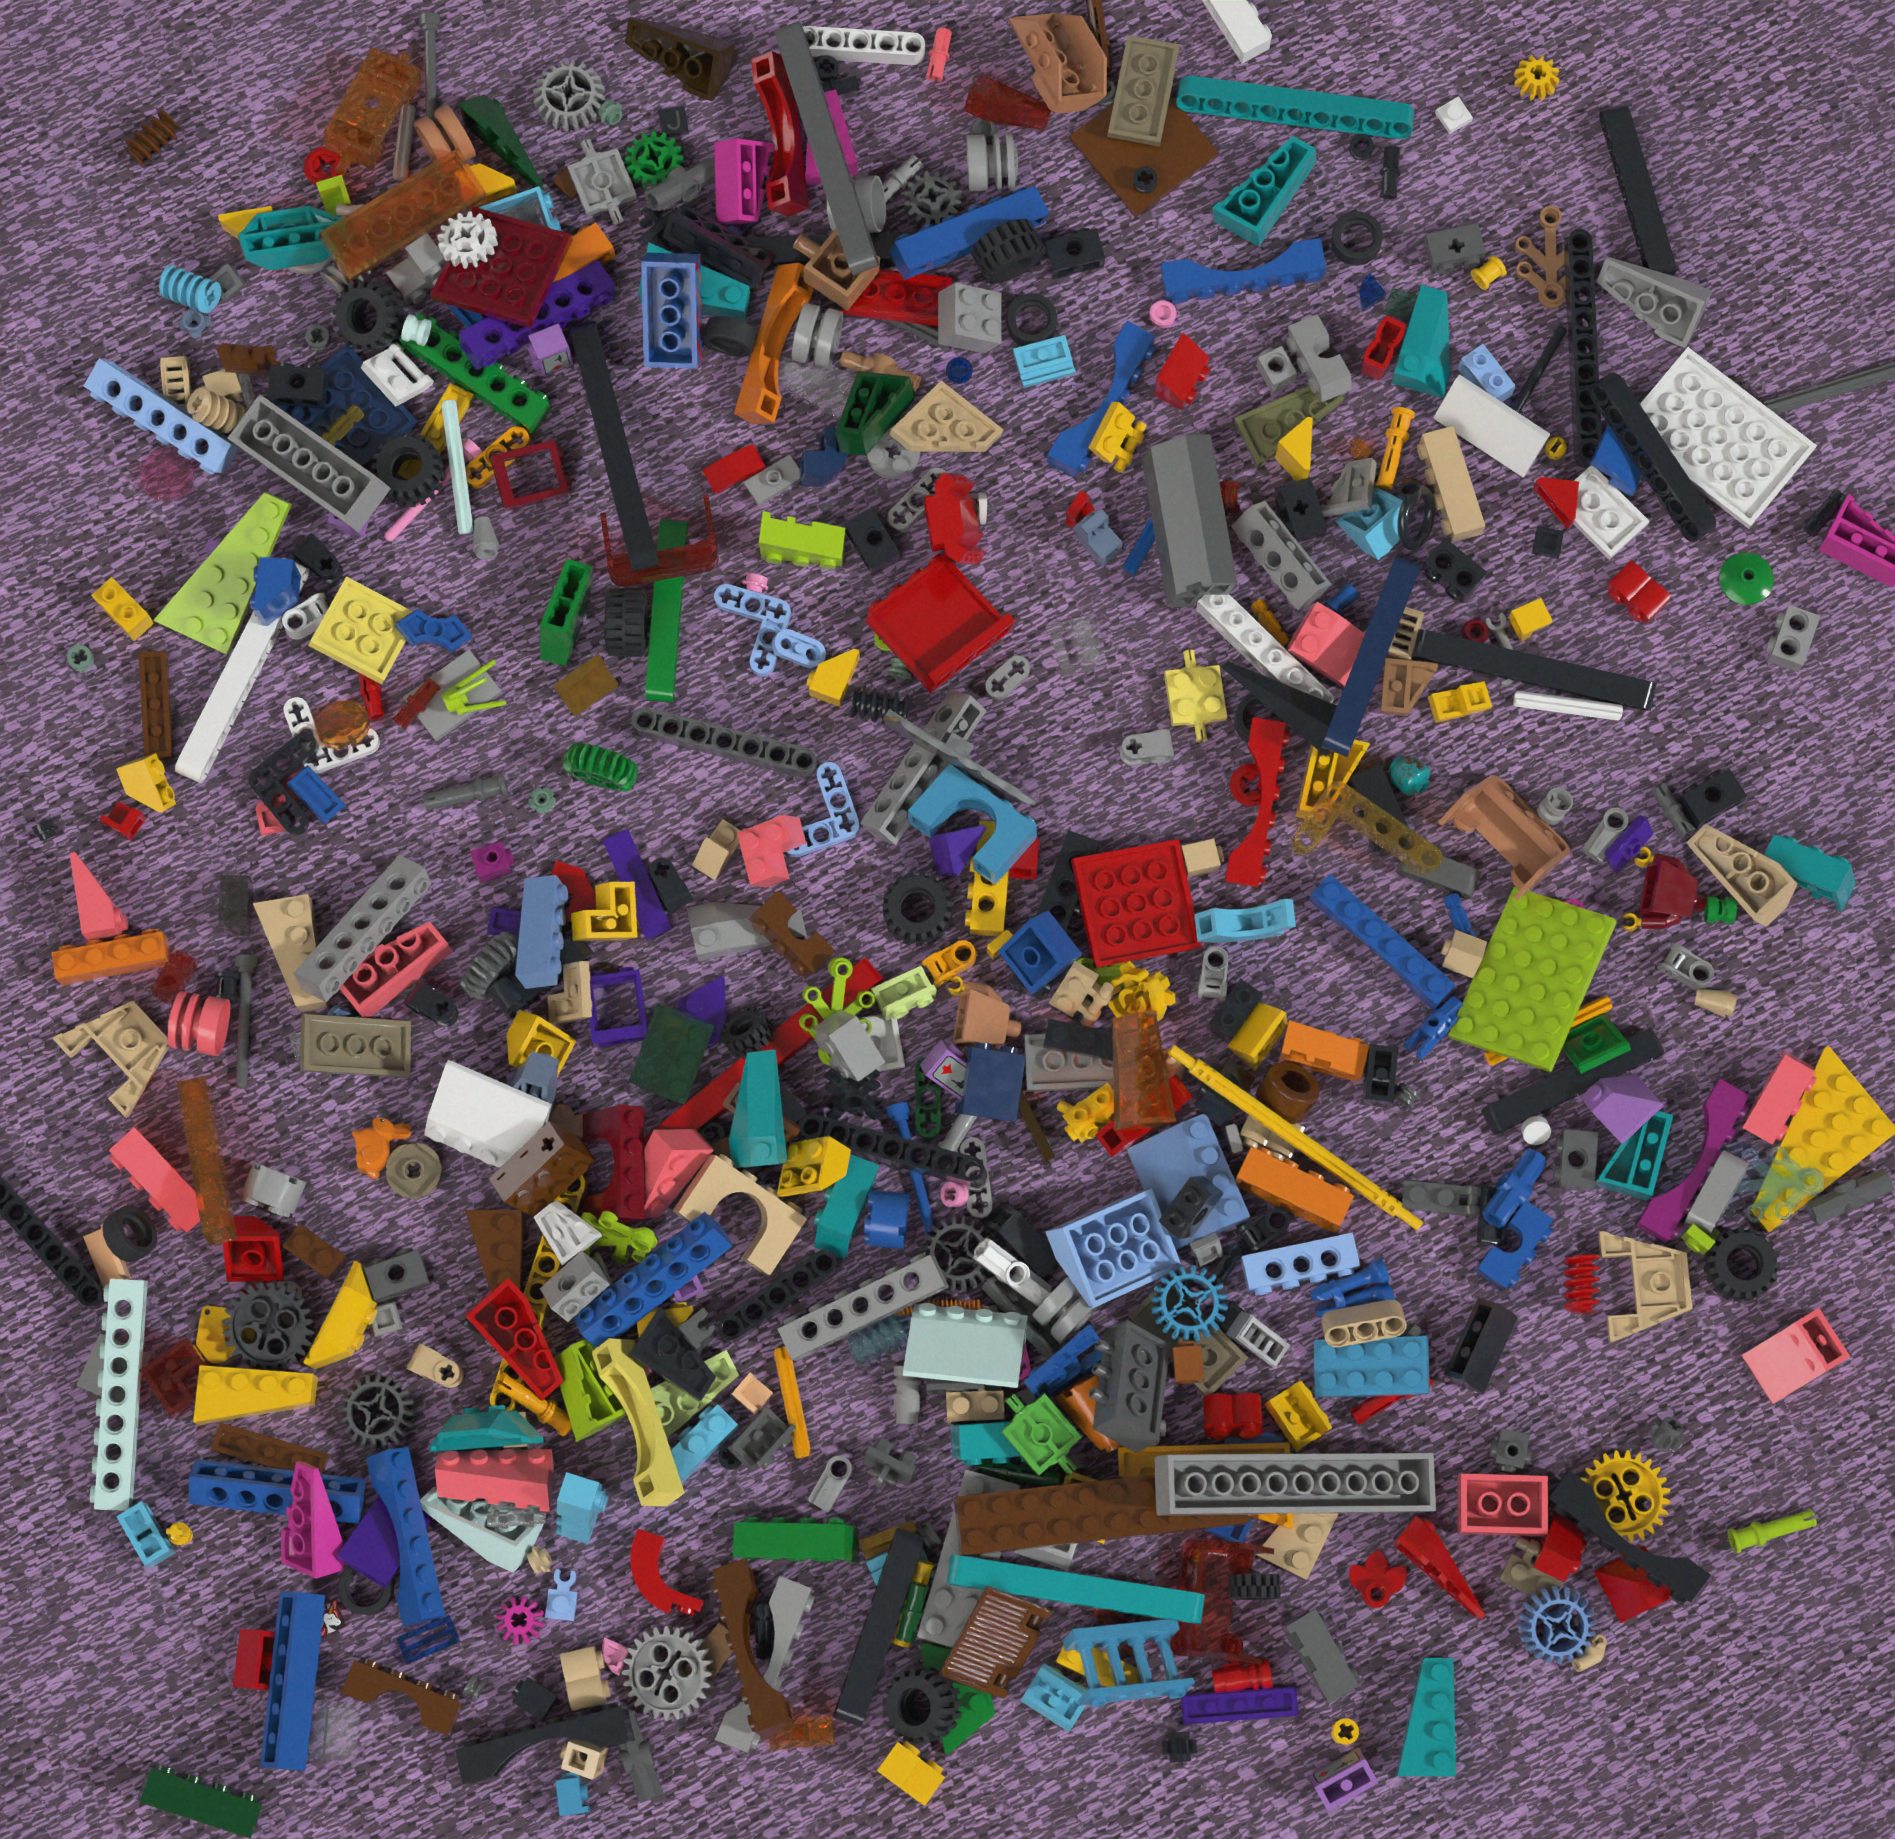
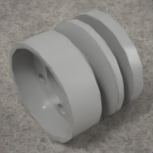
(991, 161)
(872, 201)

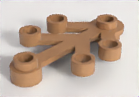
(1549, 263)

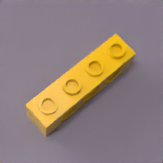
(990, 922)

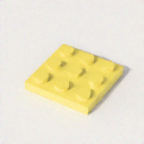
(361, 630)

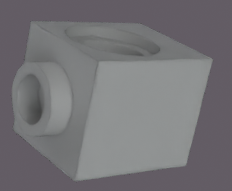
(1280, 379)

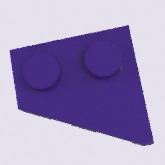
(708, 1003)

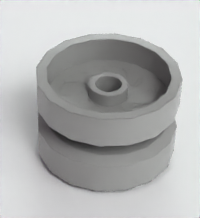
(817, 335)
(1065, 1305)

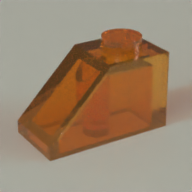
(808, 1733)

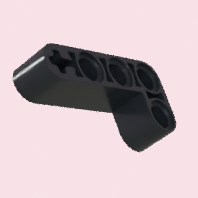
(512, 995)

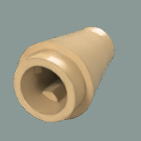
(1717, 1001)

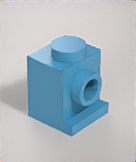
(571, 1795)

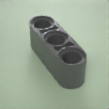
(1448, 877)

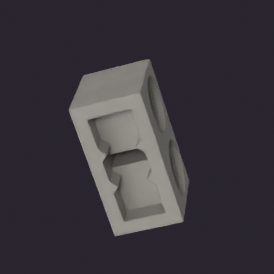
(1797, 640)

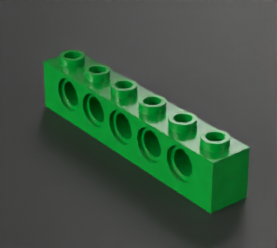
(526, 416)

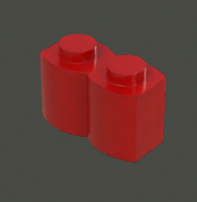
(1382, 348)
(1638, 593)
(1232, 1415)

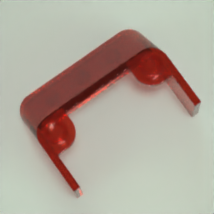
(673, 562)
(1205, 1570)

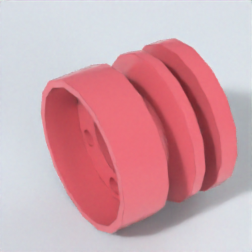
(193, 1022)

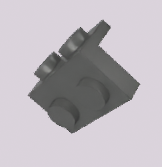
(761, 1440)

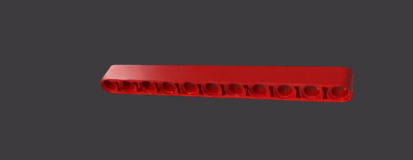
(787, 1041)

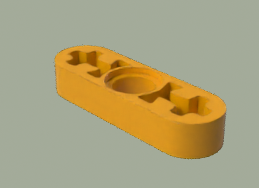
(477, 465)

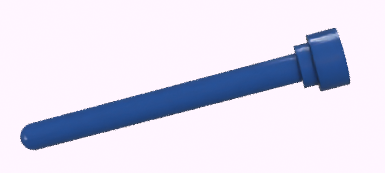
(899, 1115)

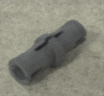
(1672, 810)

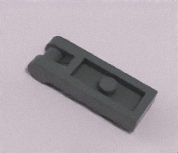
(1440, 1198)

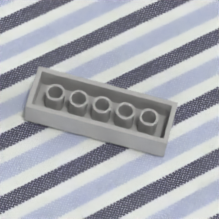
(309, 463)
(951, 1605)

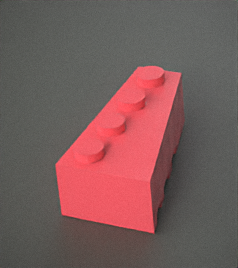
(394, 968)
(158, 1177)

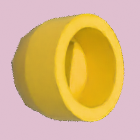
(1560, 452)

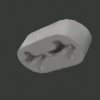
(1011, 682)

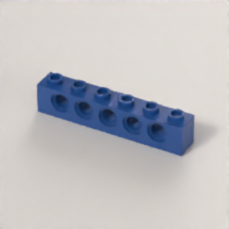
(653, 1280)
(268, 1489)

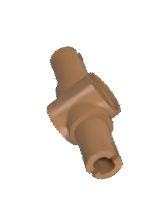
(877, 364)

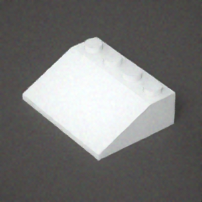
(483, 1115)

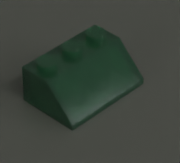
(671, 1053)

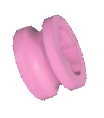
(960, 1197)

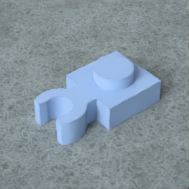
(562, 1602)

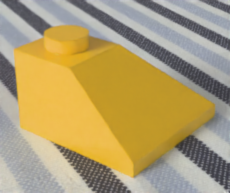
(537, 1035)

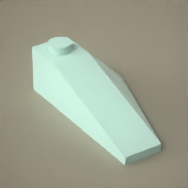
(468, 1522)

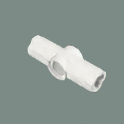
(1000, 1264)

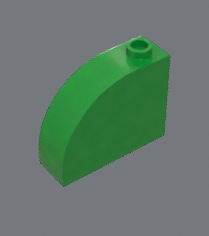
(565, 613)

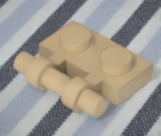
(1073, 990)

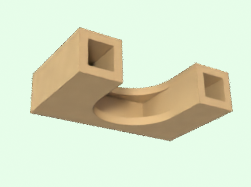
(778, 1220)

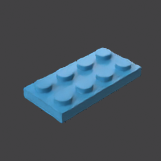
(1372, 1368)

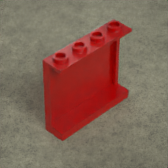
(937, 622)

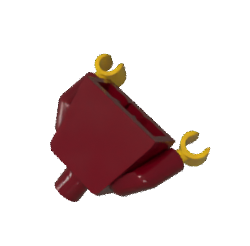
(1666, 893)

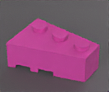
(739, 179)
(1861, 543)

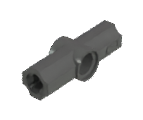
(681, 184)
(1850, 1196)
(639, 1764)

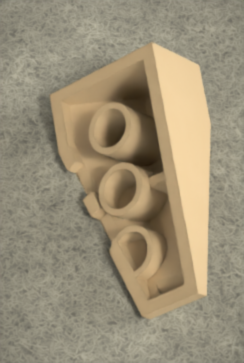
(1749, 876)

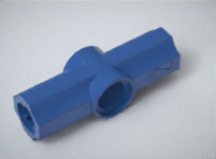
(1514, 1188)

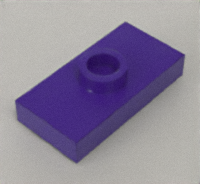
(1628, 843)

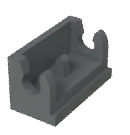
(696, 1333)

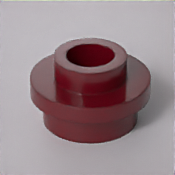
(1477, 625)

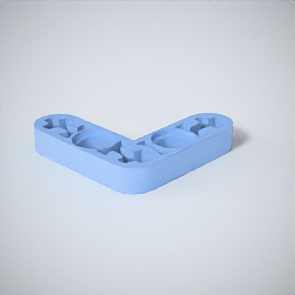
(769, 622)
(833, 823)

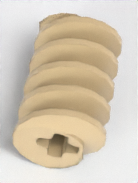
(215, 410)

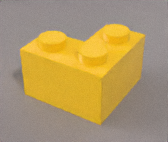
(613, 915)
(911, 1773)

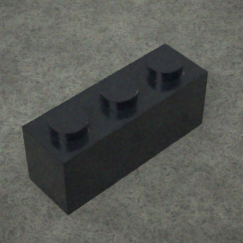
(1376, 788)
(1480, 1345)

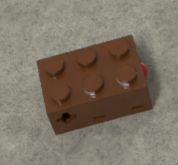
(542, 1169)

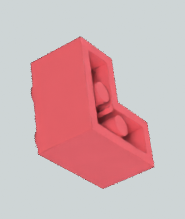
(764, 849)

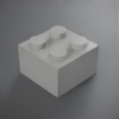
(969, 318)
(848, 1045)

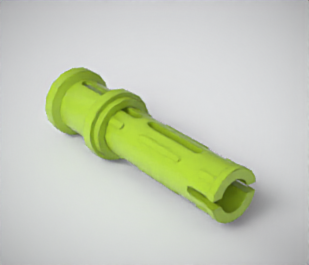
(1758, 1533)

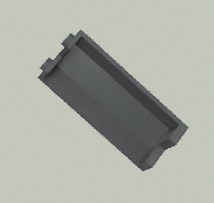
(1188, 519)

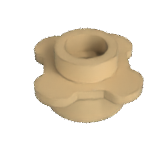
(539, 1560)

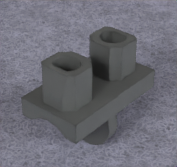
(886, 1467)

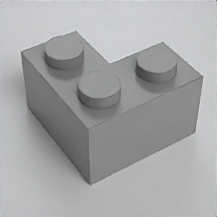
(419, 271)

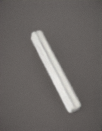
(1568, 705)

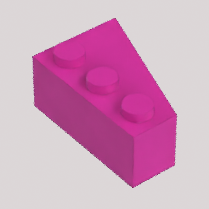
(812, 175)

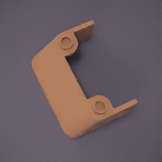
(1511, 829)

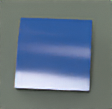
(1615, 462)

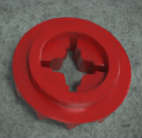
(313, 165)
(1237, 785)

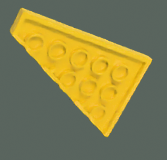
(1829, 1132)

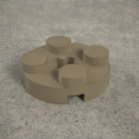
(414, 1187)

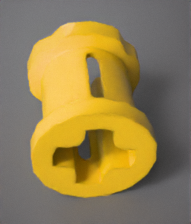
(1488, 272)
(1353, 1733)

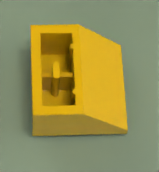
(813, 1166)

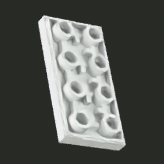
(1491, 426)

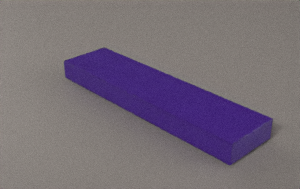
(631, 869)
(1239, 1705)

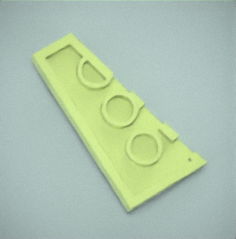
(677, 1407)

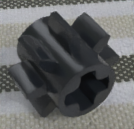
(1179, 1747)

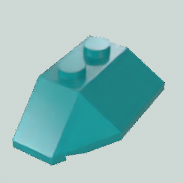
(286, 237)
(485, 1430)

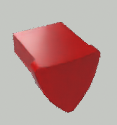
(1079, 509)

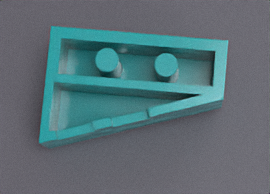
(844, 1207)

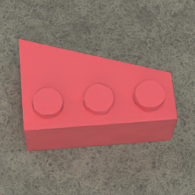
(1780, 1098)
(669, 1164)

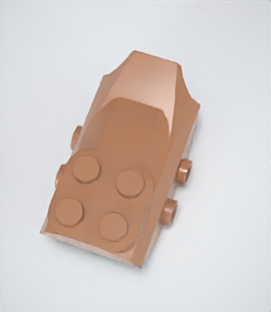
(1066, 60)

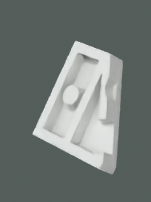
(565, 1231)

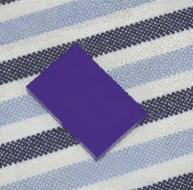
(374, 1545)

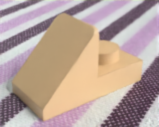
(717, 850)

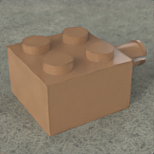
(830, 271)

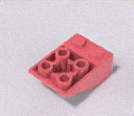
(1795, 1356)

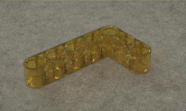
(1365, 826)

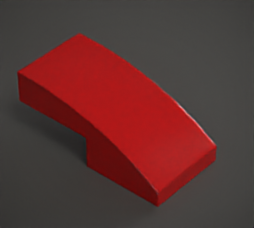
(733, 468)

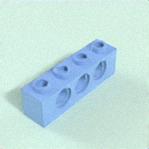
(1340, 1246)

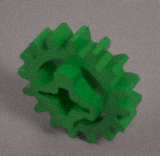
(664, 155)

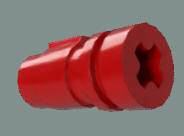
(1238, 1677)

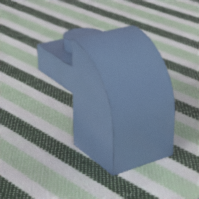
(1098, 537)

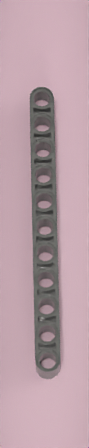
(826, 148)

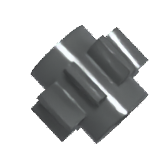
(1666, 1434)

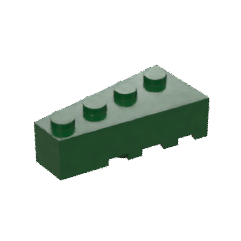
(198, 1801)

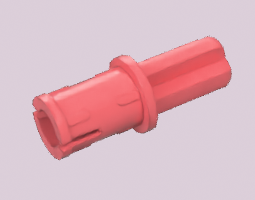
(939, 54)

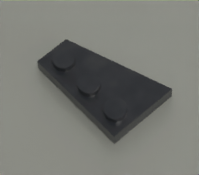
(671, 1357)

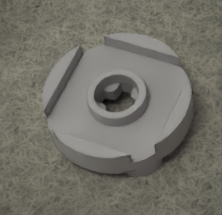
(892, 467)

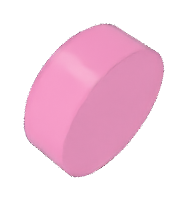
(1162, 314)

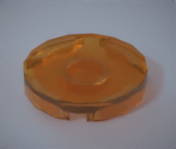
(342, 724)

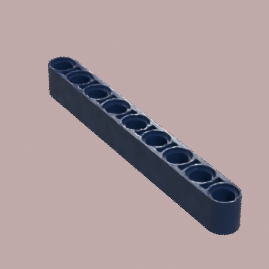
(1371, 657)

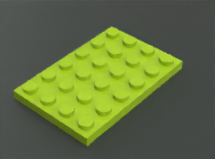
(1532, 979)

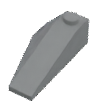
(1661, 300)

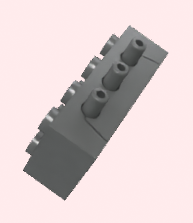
(1130, 1386)

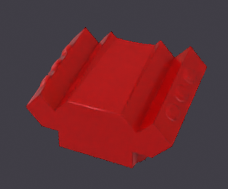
(953, 519)

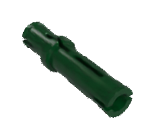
(1020, 1473)

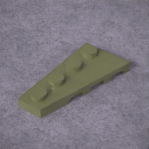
(1268, 424)

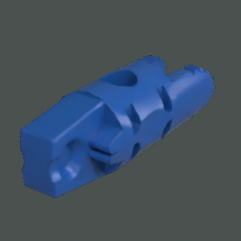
(1434, 1028)

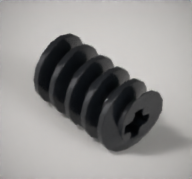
(877, 705)

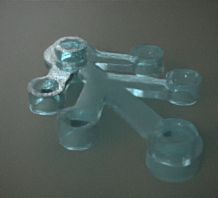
(1775, 1184)

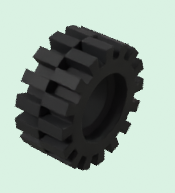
(747, 1032)
(1254, 1587)

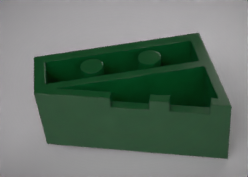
(871, 410)

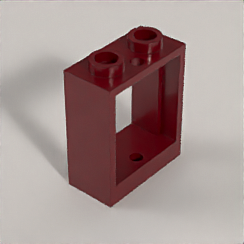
(503, 483)

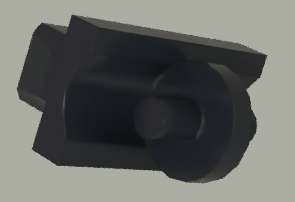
(652, 235)

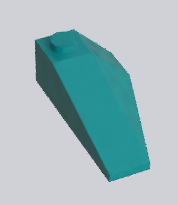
(758, 1124)

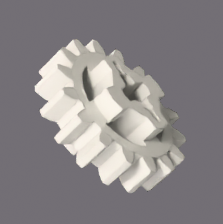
(467, 240)

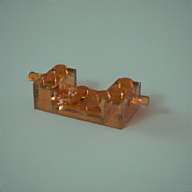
(360, 131)

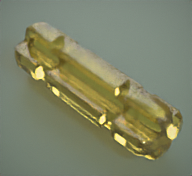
(343, 425)

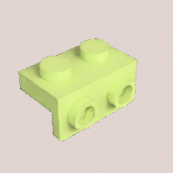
(904, 993)

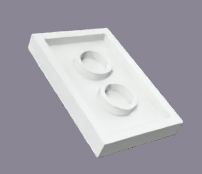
(1606, 513)

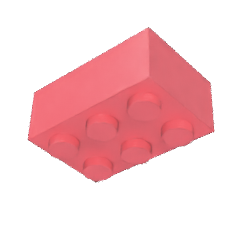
(1502, 1505)

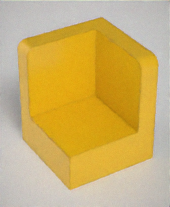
(1529, 619)

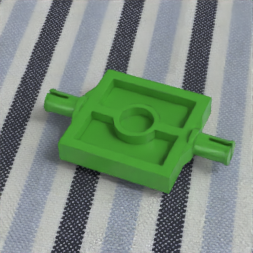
(1041, 1434)

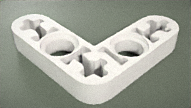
(324, 765)

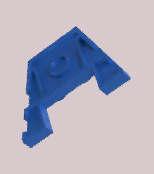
(1064, 1366)

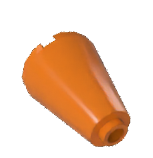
(1081, 1410)

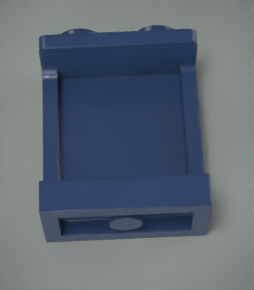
(992, 1082)

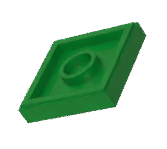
(1594, 1043)

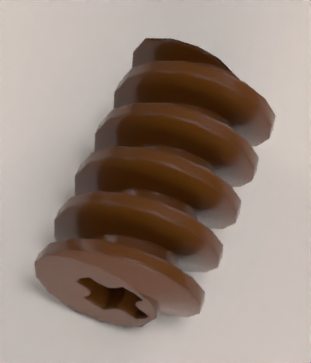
(151, 137)

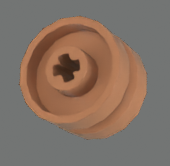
(446, 137)

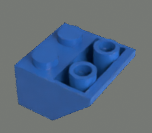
(276, 588)

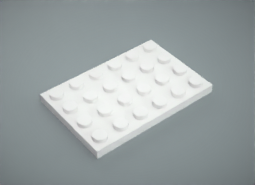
(1724, 437)

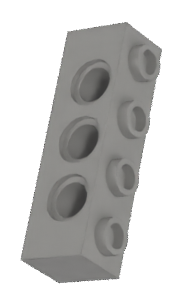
(1294, 560)

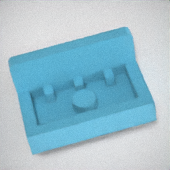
(1055, 1697)

